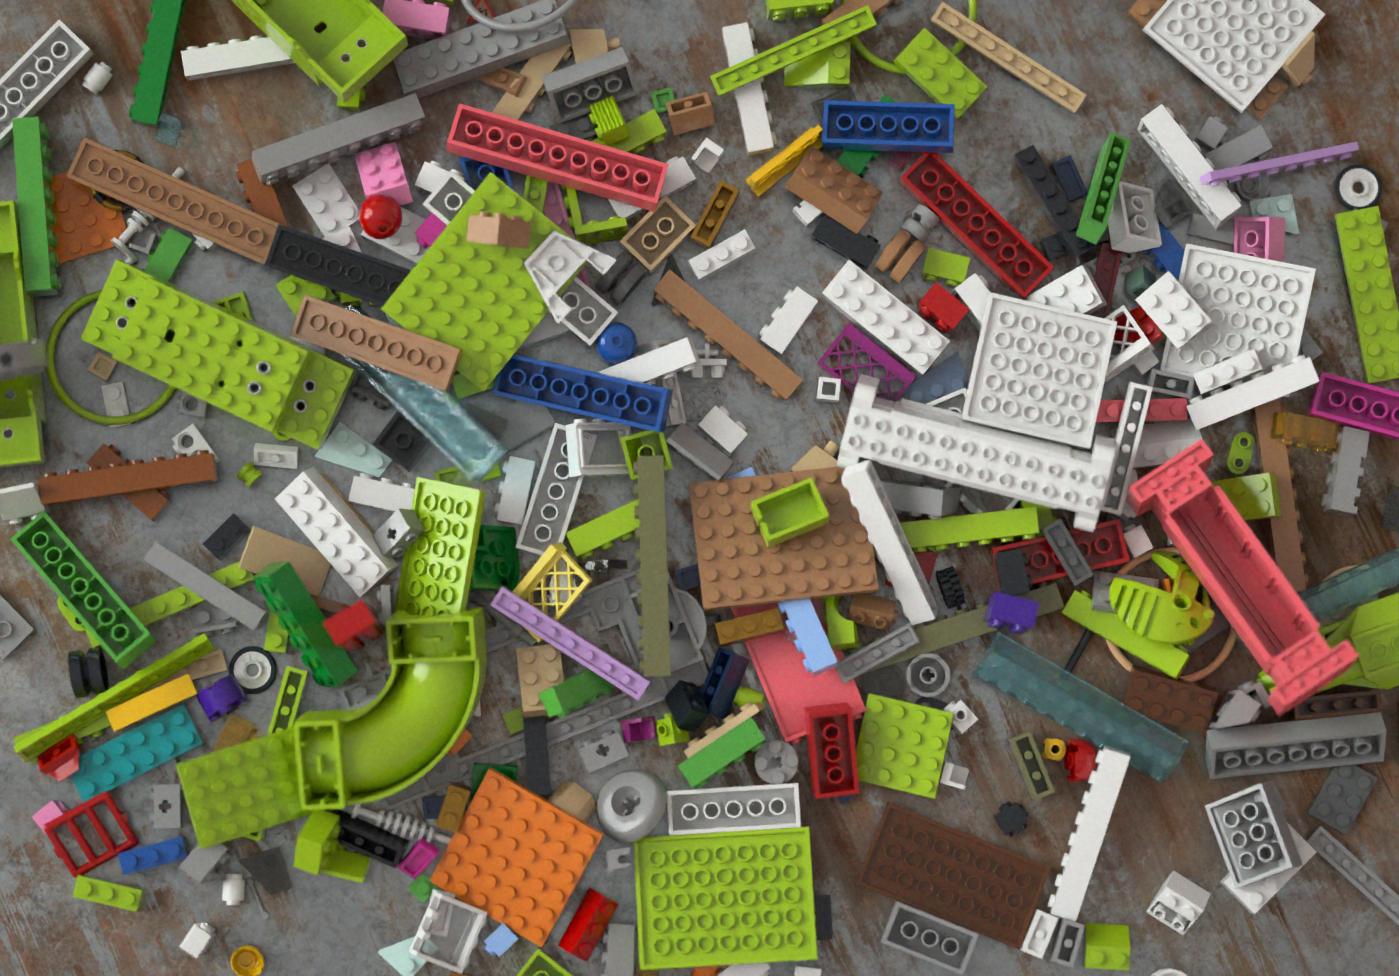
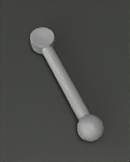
(263, 915)

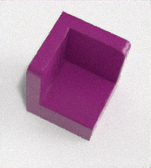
(639, 729)

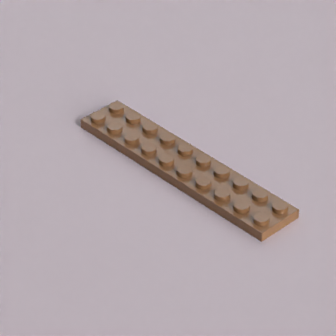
(173, 200)

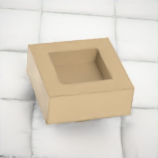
(102, 366)

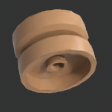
(898, 254)

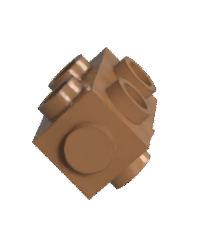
(872, 611)

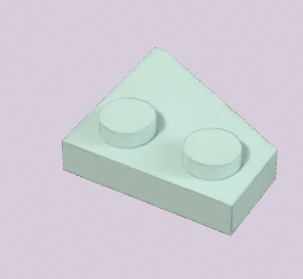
(1276, 207)
(401, 959)

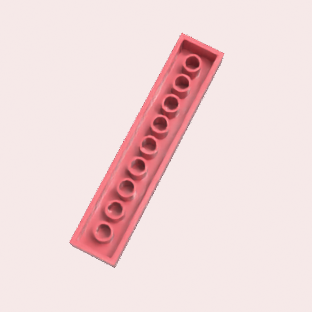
(556, 157)

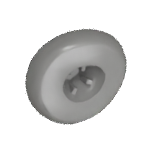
(631, 805)

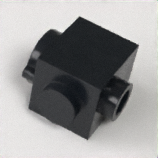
(1011, 818)

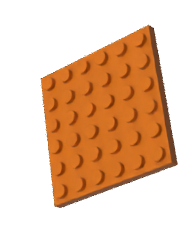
(516, 857)

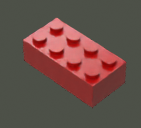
(831, 750)

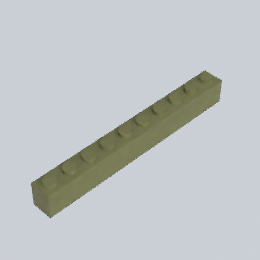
(653, 562)
(965, 625)

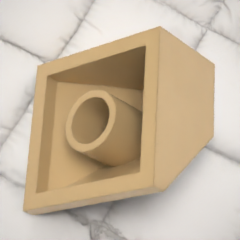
(1300, 63)

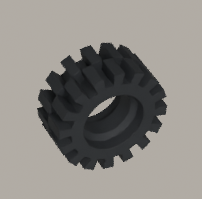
(950, 587)

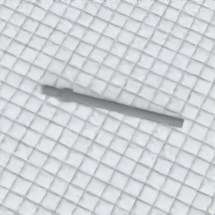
(517, 630)

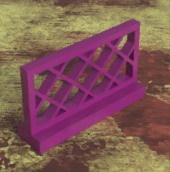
(875, 352)

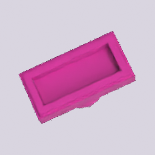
(418, 858)

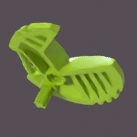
(1160, 614)

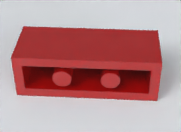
(588, 924)

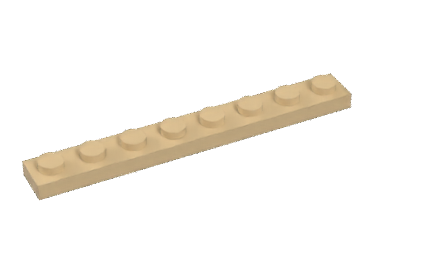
(1008, 57)

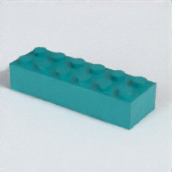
(137, 752)

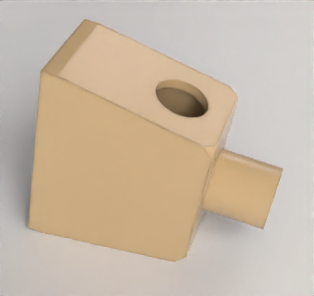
(591, 43)
(818, 458)

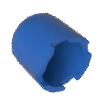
(616, 344)

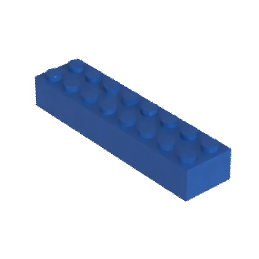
(584, 392)

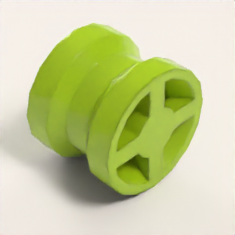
(249, 474)

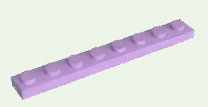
(1272, 166)
(570, 643)

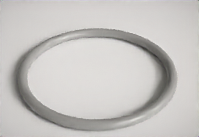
(518, 27)

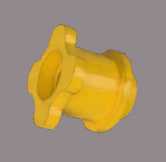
(1048, 754)

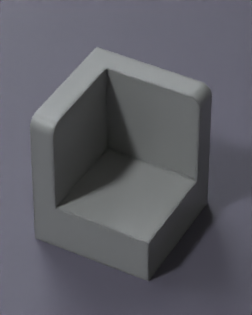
(144, 243)

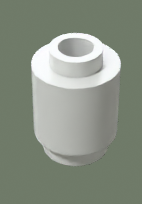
(97, 77)
(233, 889)

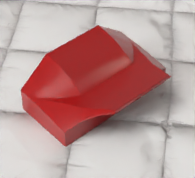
(61, 759)

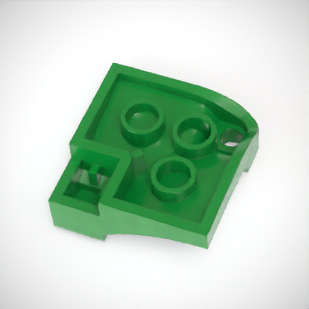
(495, 559)

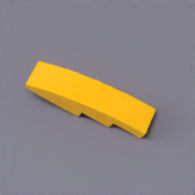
(151, 702)

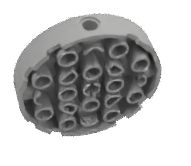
(22, 359)

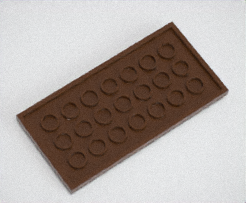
(953, 875)

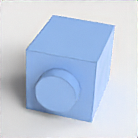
(500, 940)

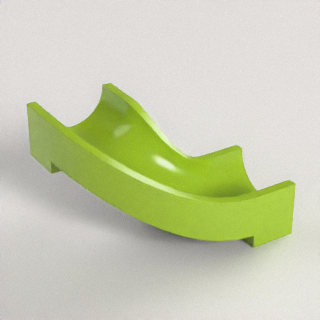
(411, 723)

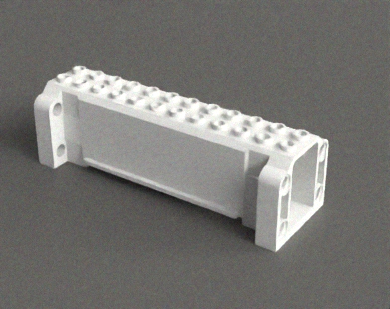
(976, 455)

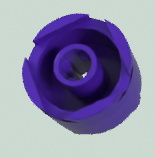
(222, 698)

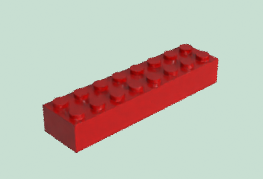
(976, 224)

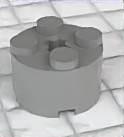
(918, 684)
(788, 760)

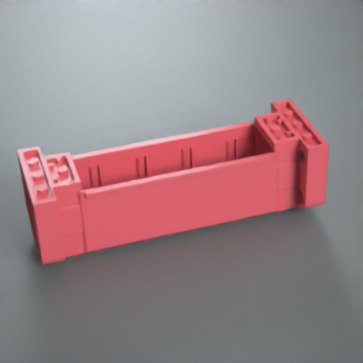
(1240, 577)

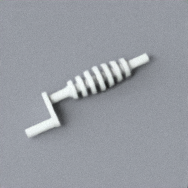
(134, 226)
(412, 828)

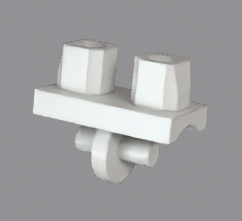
(717, 365)

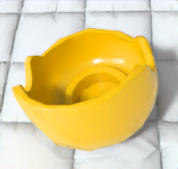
(247, 961)

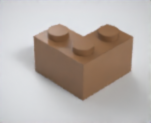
(499, 230)

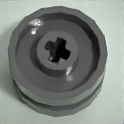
(623, 280)

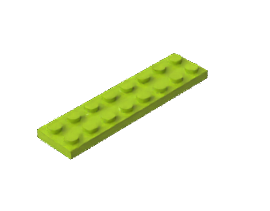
(1371, 291)

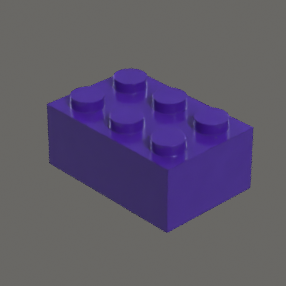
(1011, 612)

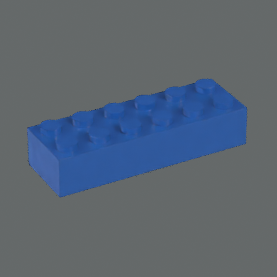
(888, 126)

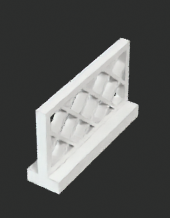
(1133, 352)

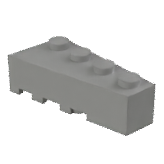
(1346, 472)

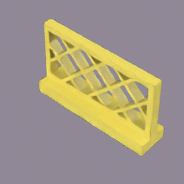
(538, 575)

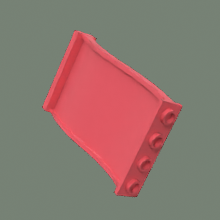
(787, 681)

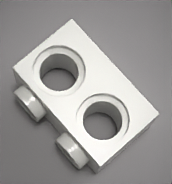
(198, 445)

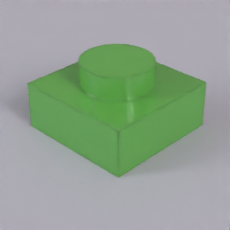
(660, 98)
(422, 887)

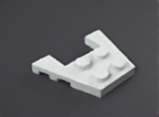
(554, 264)

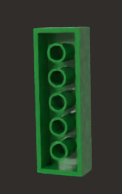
(304, 624)

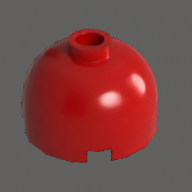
(380, 217)
(1080, 760)

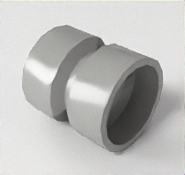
(921, 223)

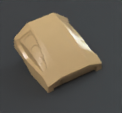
(574, 800)

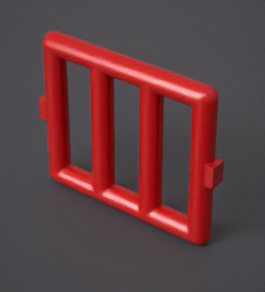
(87, 807)

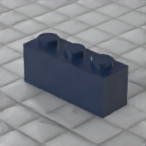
(723, 682)

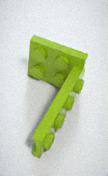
(595, 231)

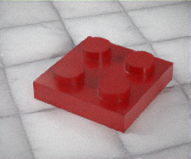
(1145, 323)

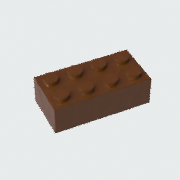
(1170, 700)

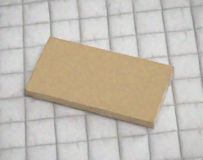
(266, 547)

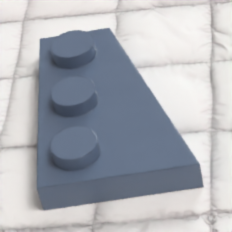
(939, 381)

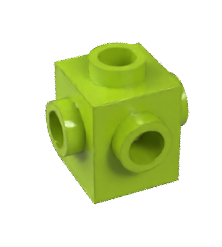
(668, 731)

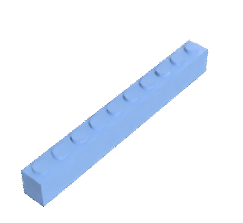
(805, 625)

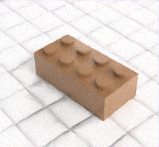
(833, 189)

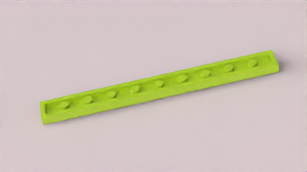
(120, 693)

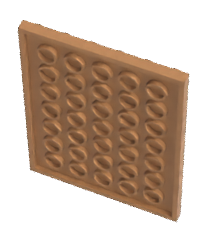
(743, 571)

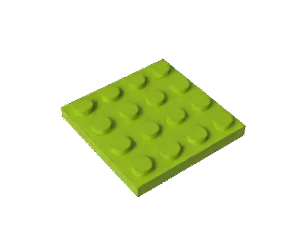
(903, 745)

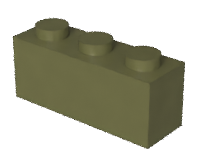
(1031, 765)

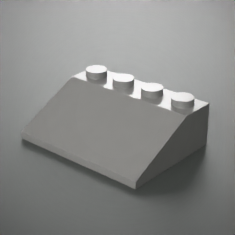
(1253, 834)

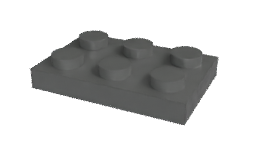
(1342, 796)

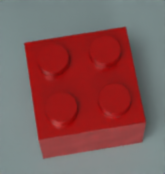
(942, 309)

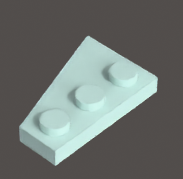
(353, 452)

